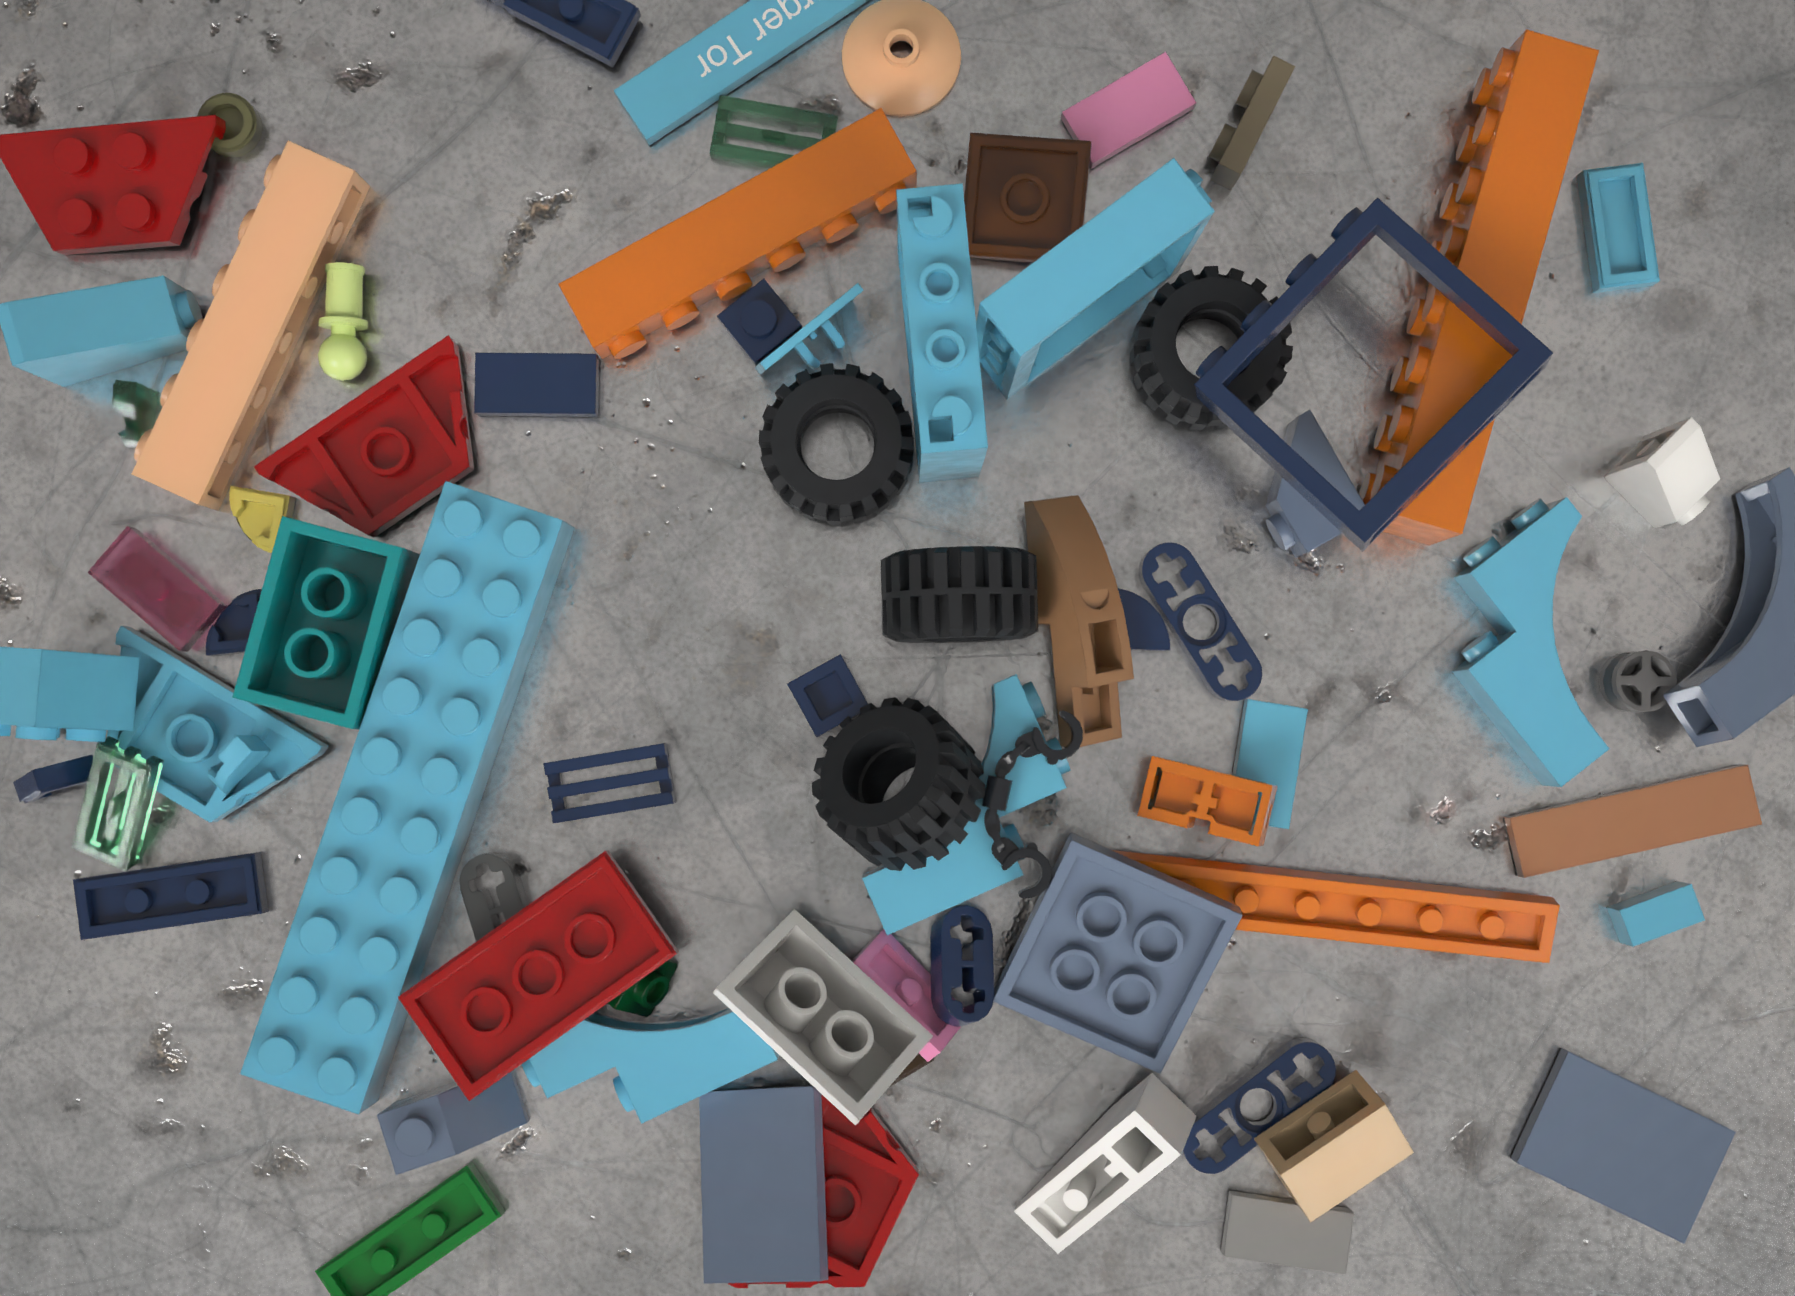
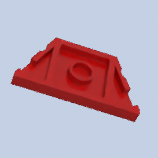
(113, 181)
(385, 446)
(864, 1195)

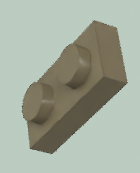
(1259, 98)

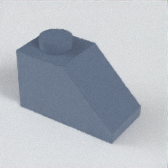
(1293, 519)
(446, 1123)

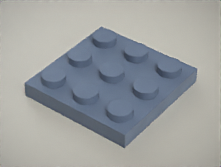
(1116, 953)

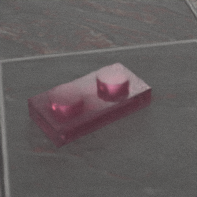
(157, 589)

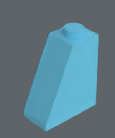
(98, 328)

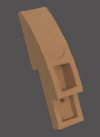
(1084, 616)

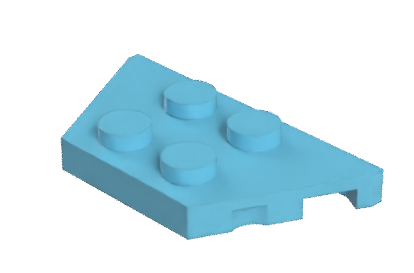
(190, 717)

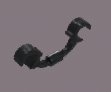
(998, 792)

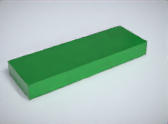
(413, 1237)

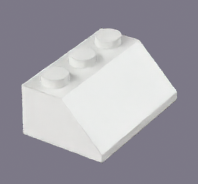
(823, 1016)

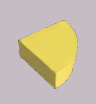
(260, 514)

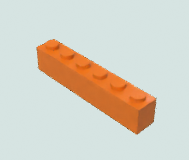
(739, 236)

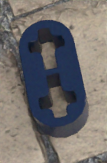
(963, 966)

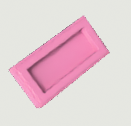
(1129, 109)

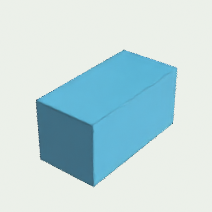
(1655, 913)

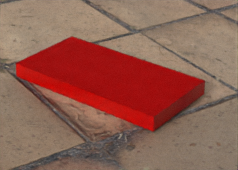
(538, 975)

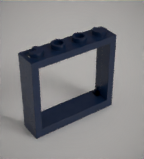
(1305, 282)

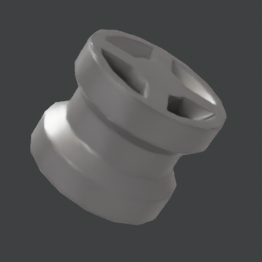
(1650, 680)

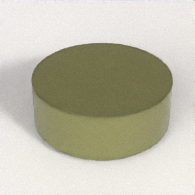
(242, 124)

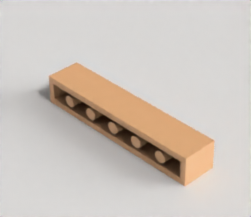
(250, 326)

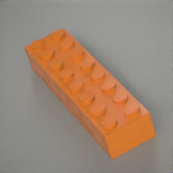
(1496, 238)

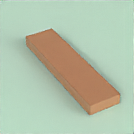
(1632, 820)

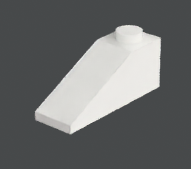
(1108, 1163)

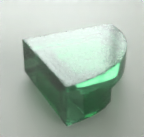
(139, 409)

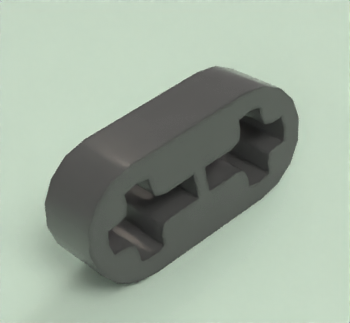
(480, 903)

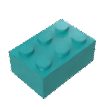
(323, 622)

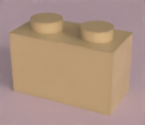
(1334, 1145)

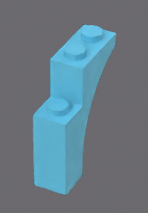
(1518, 671)
(971, 867)
(655, 1061)

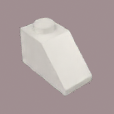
(1667, 474)

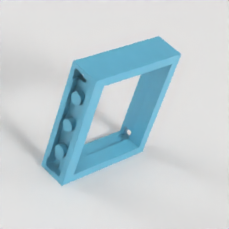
(1091, 277)
(940, 332)

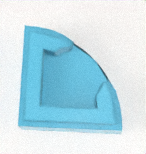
(237, 760)

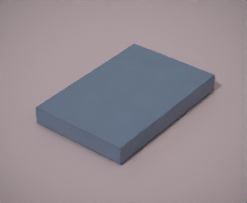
(1622, 1145)
(763, 1186)

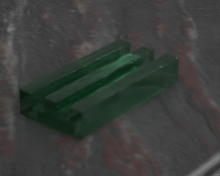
(766, 111)
(148, 774)

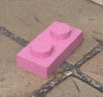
(907, 984)

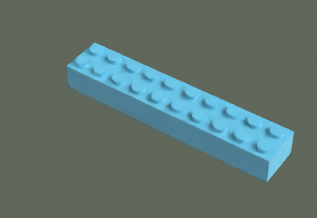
(408, 799)

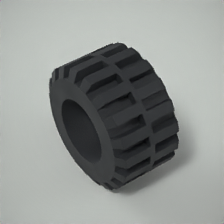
(1193, 298)
(828, 393)
(959, 594)
(926, 811)

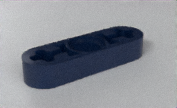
(1212, 668)
(1280, 1061)

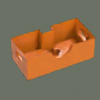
(1210, 795)

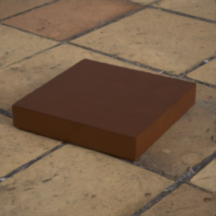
(1023, 194)

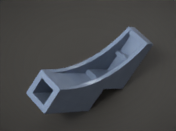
(1755, 658)

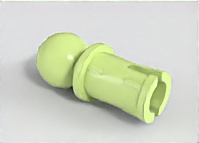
(343, 354)

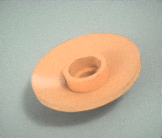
(894, 83)

